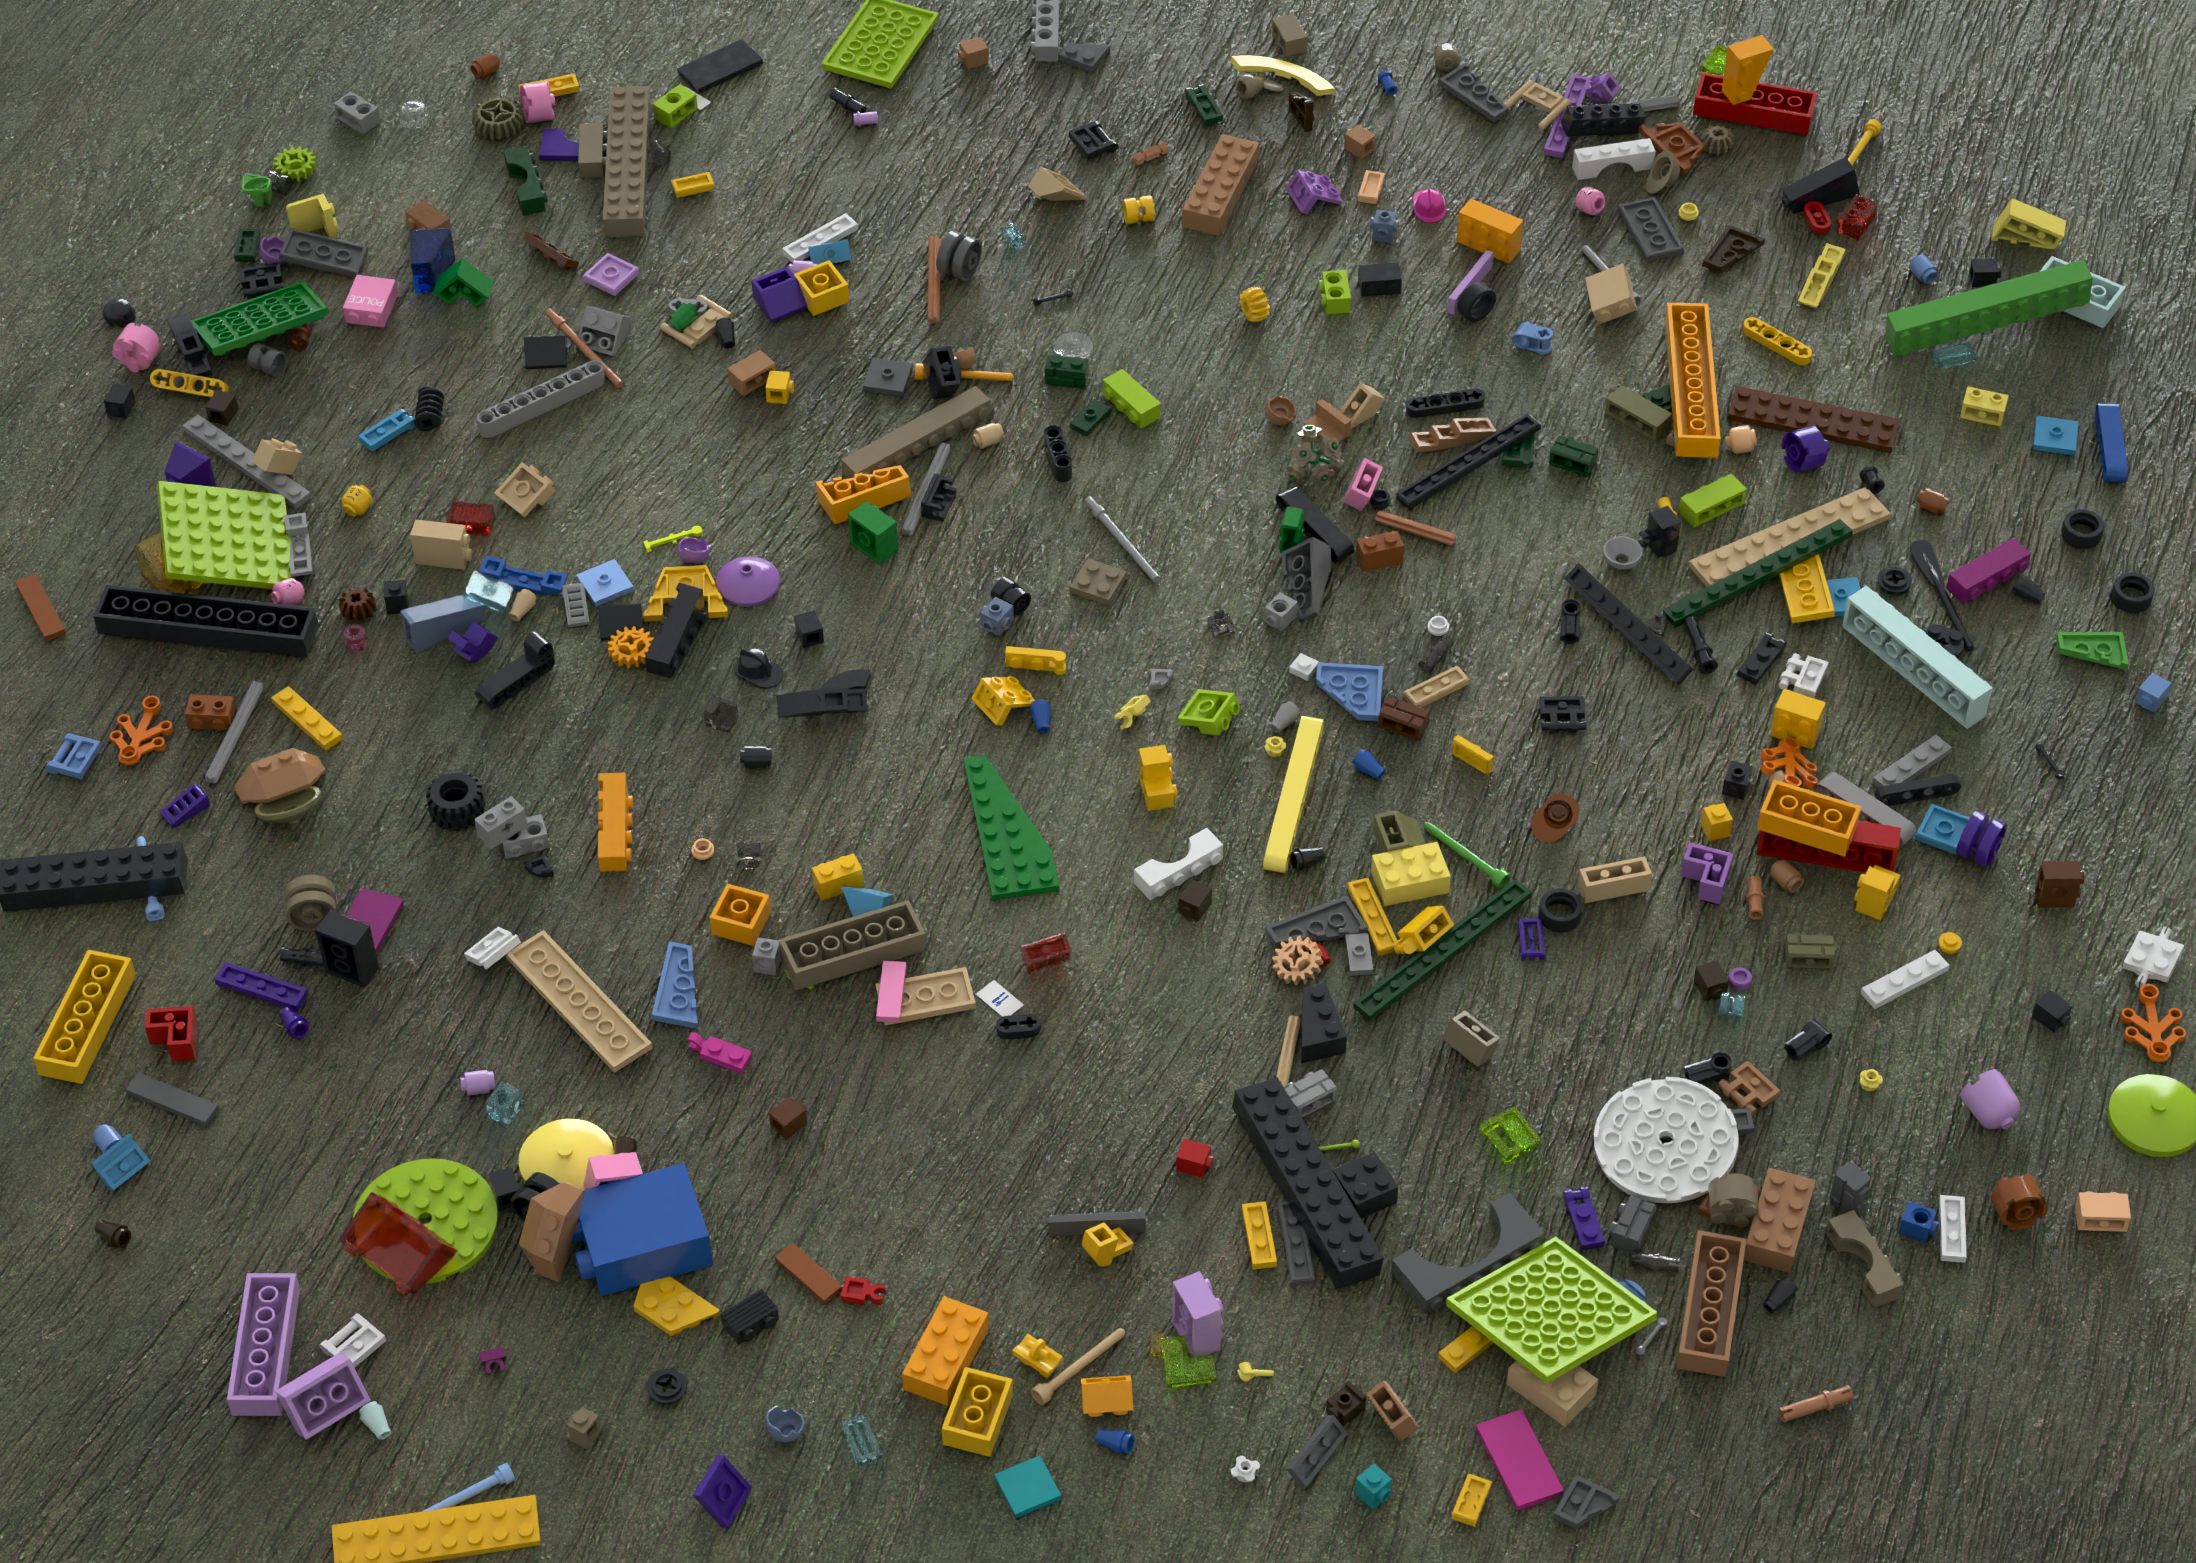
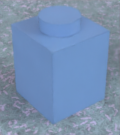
(2153, 692)

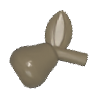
(1249, 85)

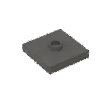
(887, 377)

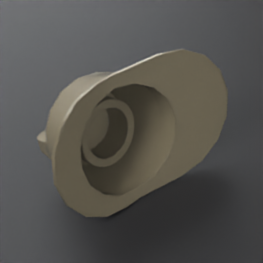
(1663, 172)

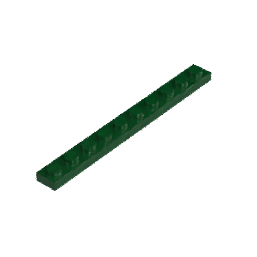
(1758, 572)
(1442, 950)

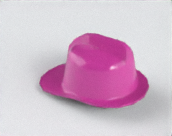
(1429, 205)

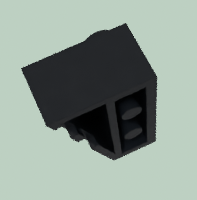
(1321, 1026)

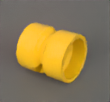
(1132, 213)

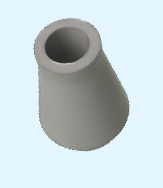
(1285, 716)

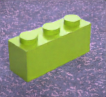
(1131, 398)
(1712, 500)

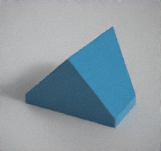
(865, 900)

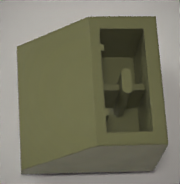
(1396, 831)

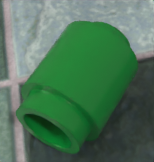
(684, 316)

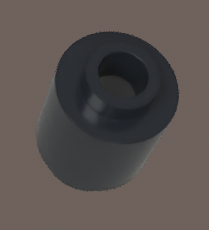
(756, 756)

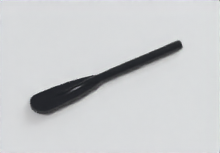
(1929, 566)

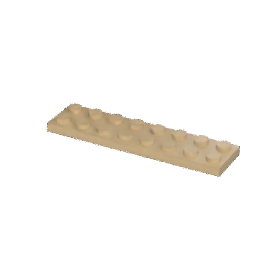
(579, 1001)

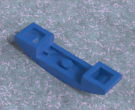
(521, 579)

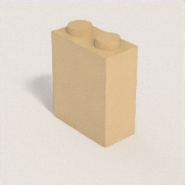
(1611, 293)
(440, 544)

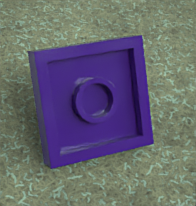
(722, 1491)

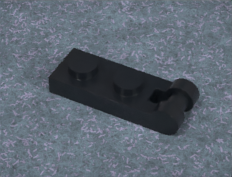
(1761, 659)

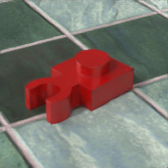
(858, 1290)

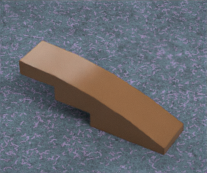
(1458, 433)

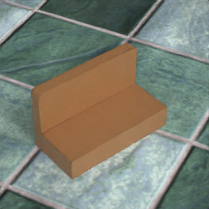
(1330, 421)

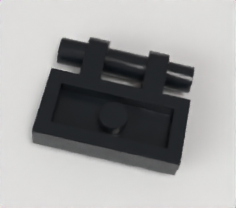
(261, 275)
(1562, 708)

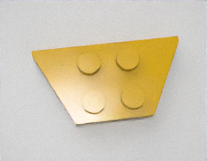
(672, 1305)

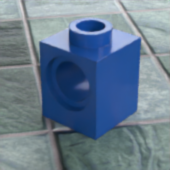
(1917, 1213)

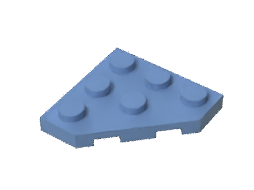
(1353, 687)

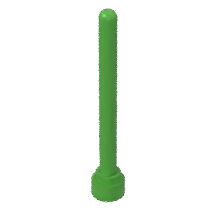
(1499, 877)

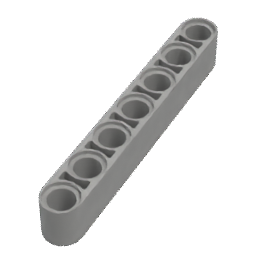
(541, 399)

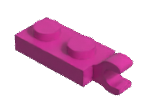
(720, 1052)

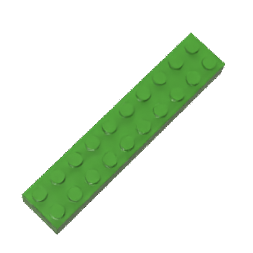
(1988, 308)

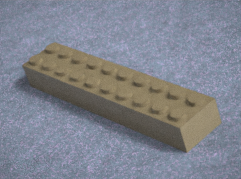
(627, 161)

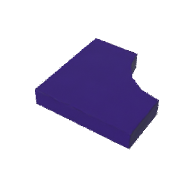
(557, 147)

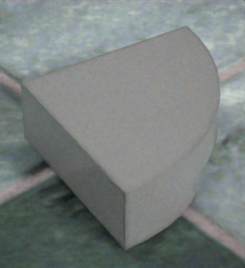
(1160, 678)

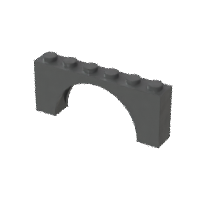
(1432, 1284)

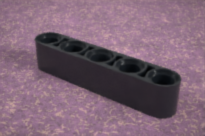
(1317, 523)

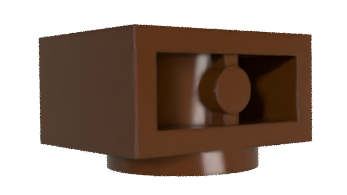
(2058, 883)

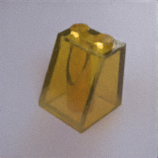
(152, 567)

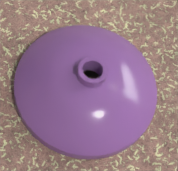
(748, 581)

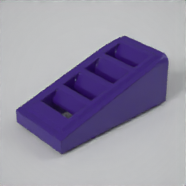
(193, 795)

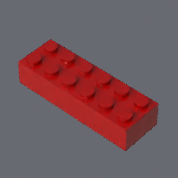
(1769, 106)
(1870, 846)

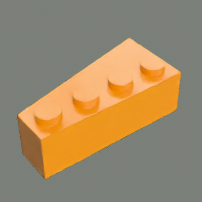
(879, 489)
(614, 822)

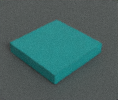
(1027, 1486)

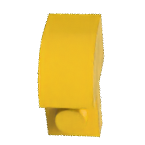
(1105, 1244)

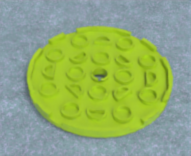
(454, 1198)

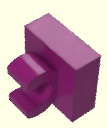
(491, 1356)

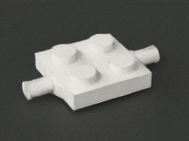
(2153, 956)

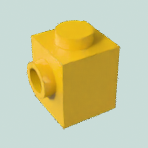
(779, 387)
(1716, 822)

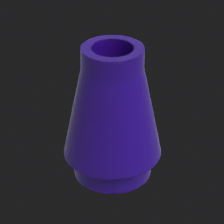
(294, 1023)

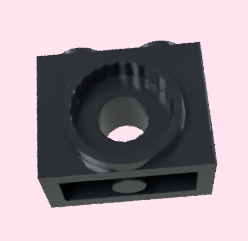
(942, 372)

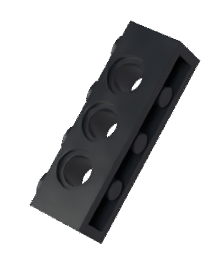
(1602, 119)

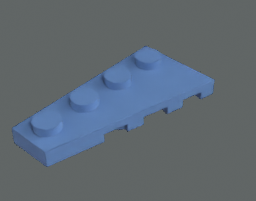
(676, 990)

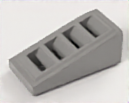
(571, 593)

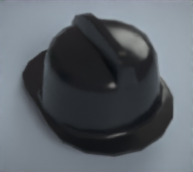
(758, 669)

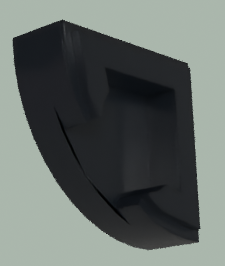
(539, 867)

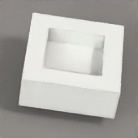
(1303, 667)

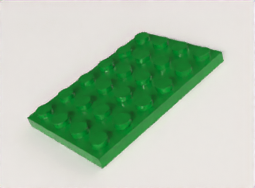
(259, 318)

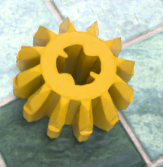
(1254, 304)

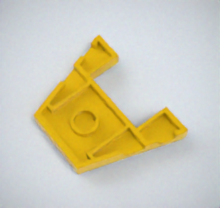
(696, 576)

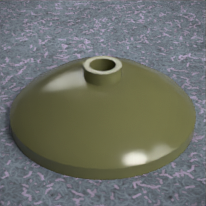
(289, 808)

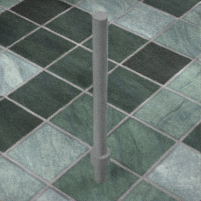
(1101, 514)

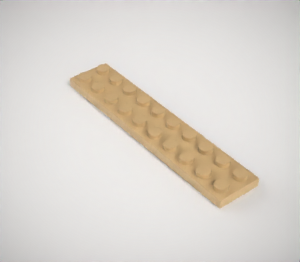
(1857, 510)

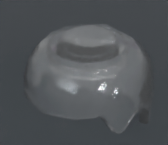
(413, 114)

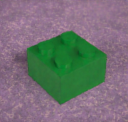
(873, 532)

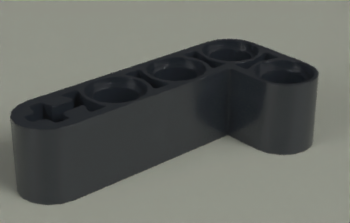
(519, 673)

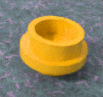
(1950, 942)

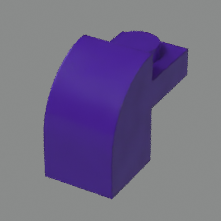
(475, 642)

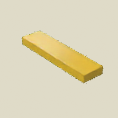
(1373, 915)

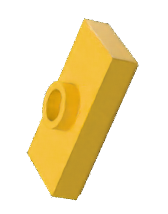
(692, 184)
(1472, 754)
(1471, 1500)

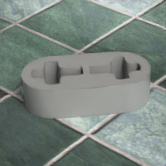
(697, 303)

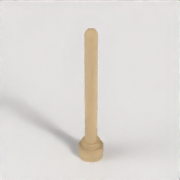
(1042, 1392)

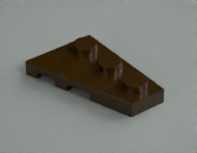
(1730, 248)

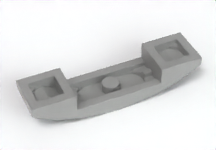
(300, 548)

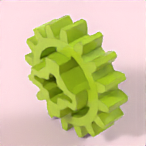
(295, 163)

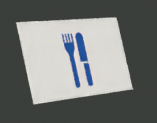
(999, 999)

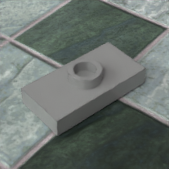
(1359, 954)

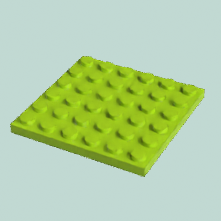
(223, 535)
(1551, 1309)

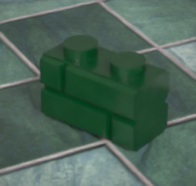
(1066, 371)
(1573, 455)

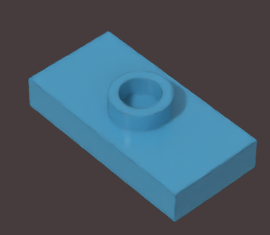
(833, 251)

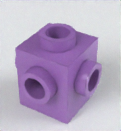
(1602, 88)

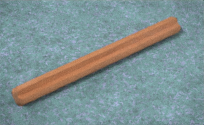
(933, 281)

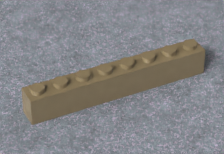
(919, 434)

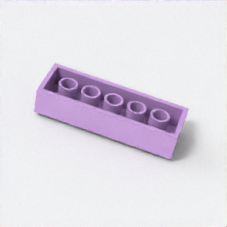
(263, 1344)

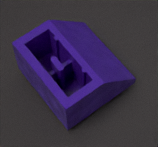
(778, 294)

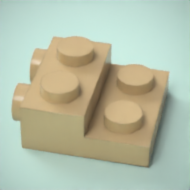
(525, 489)

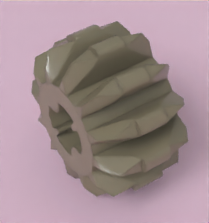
(1717, 140)

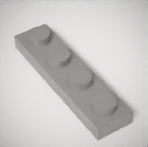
(1914, 762)

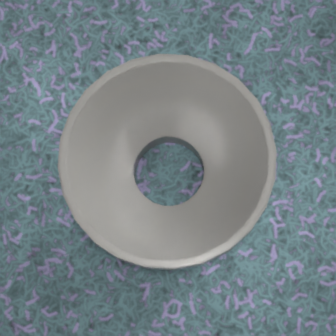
(1625, 548)

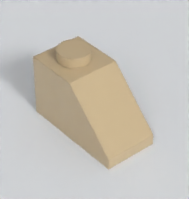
(1362, 404)

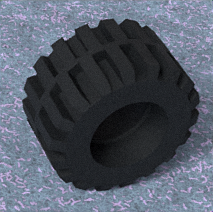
(450, 788)

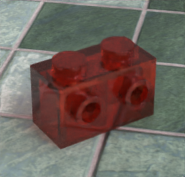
(1856, 217)

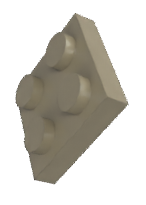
(1098, 581)

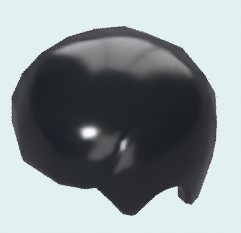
(119, 312)

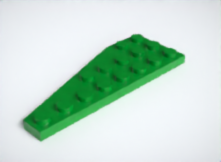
(1012, 848)

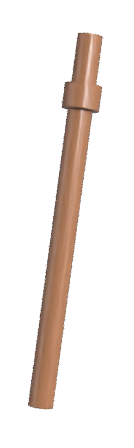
(561, 325)

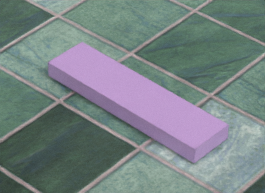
(1475, 275)

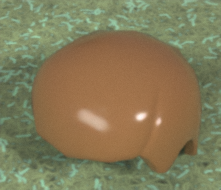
(965, 357)
(1280, 410)

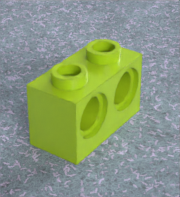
(1335, 291)

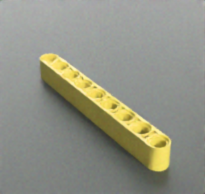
(1293, 794)

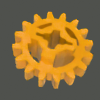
(629, 646)

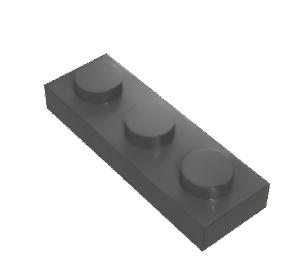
(1316, 1451)

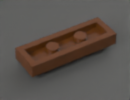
(550, 251)

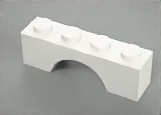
(1591, 160)
(1157, 877)

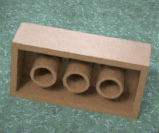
(1780, 1220)

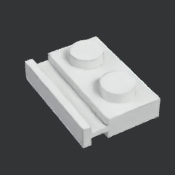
(492, 947)

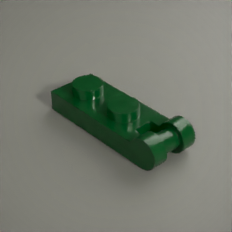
(1204, 104)

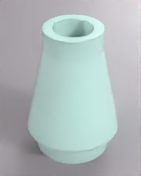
(374, 1418)

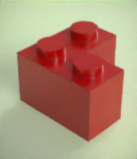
(175, 1027)

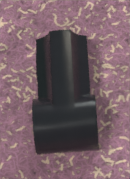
(1570, 621)
(1811, 1037)
(1709, 1069)

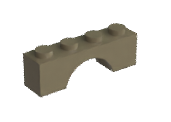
(1851, 1235)

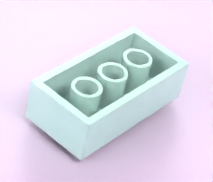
(2104, 298)

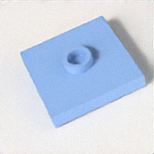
(605, 582)

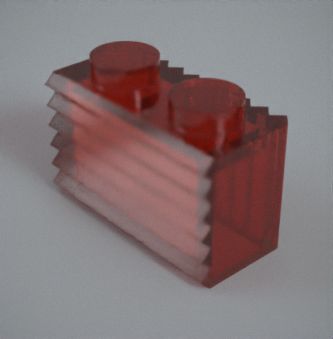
(476, 517)
(1046, 952)

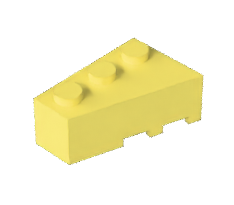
(2028, 225)

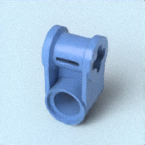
(1532, 337)

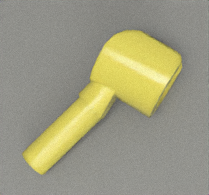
(1246, 1372)

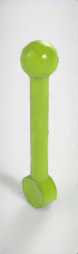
(1354, 1144)

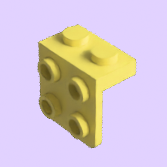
(313, 215)

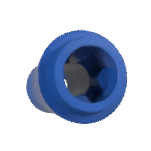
(1040, 714)
(1368, 764)
(1116, 1440)

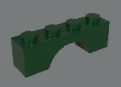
(530, 194)

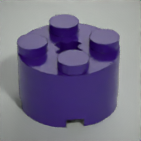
(1805, 449)

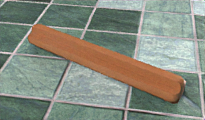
(1416, 528)

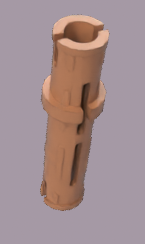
(1825, 1400)

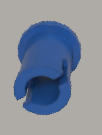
(1385, 79)

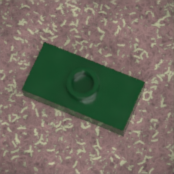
(247, 245)
(1090, 417)

